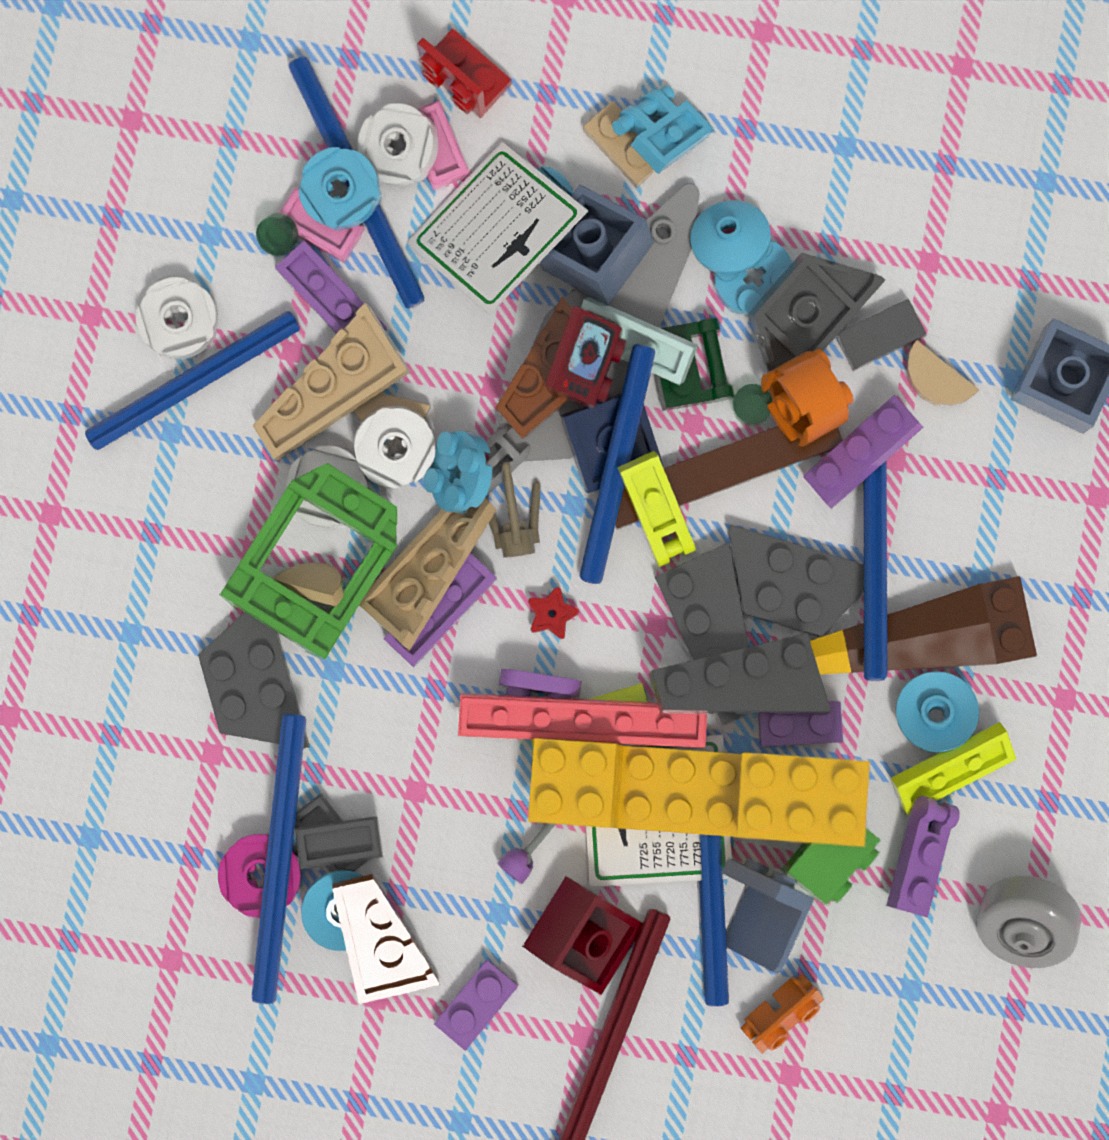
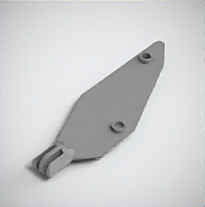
(642, 296)

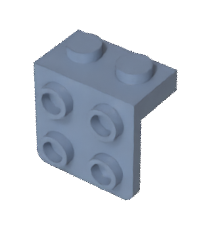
(767, 914)

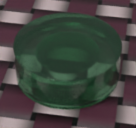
(277, 234)
(751, 405)

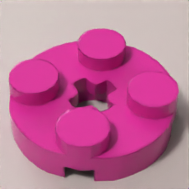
(235, 869)

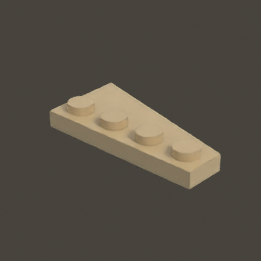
(340, 380)
(423, 572)

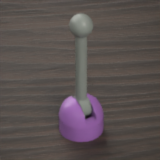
(518, 861)

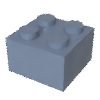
(600, 248)
(1066, 377)

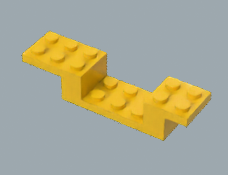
(700, 792)

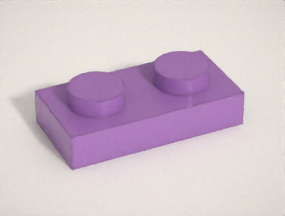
(801, 728)
(476, 1004)

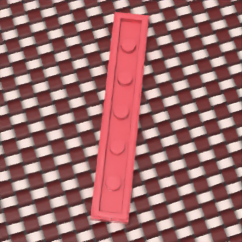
(577, 720)

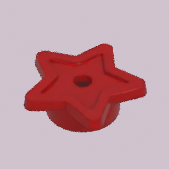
(543, 621)

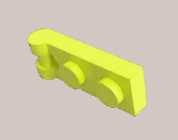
(656, 507)

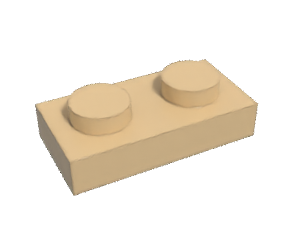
(617, 147)

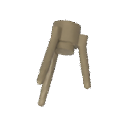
(516, 537)

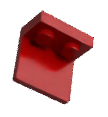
(463, 72)

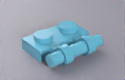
(668, 138)

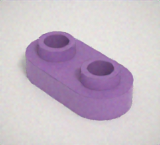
(522, 683)

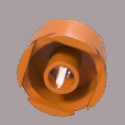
(807, 397)

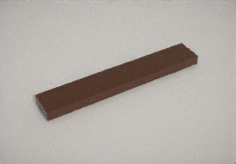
(733, 466)

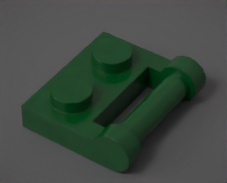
(690, 391)

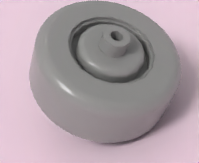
(1029, 922)

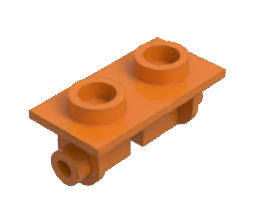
(796, 1007)

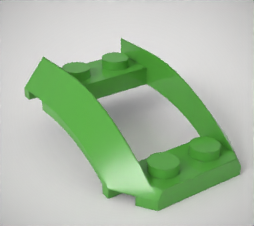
(282, 608)

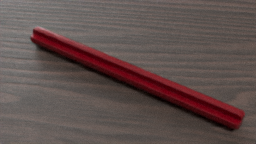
(615, 1026)

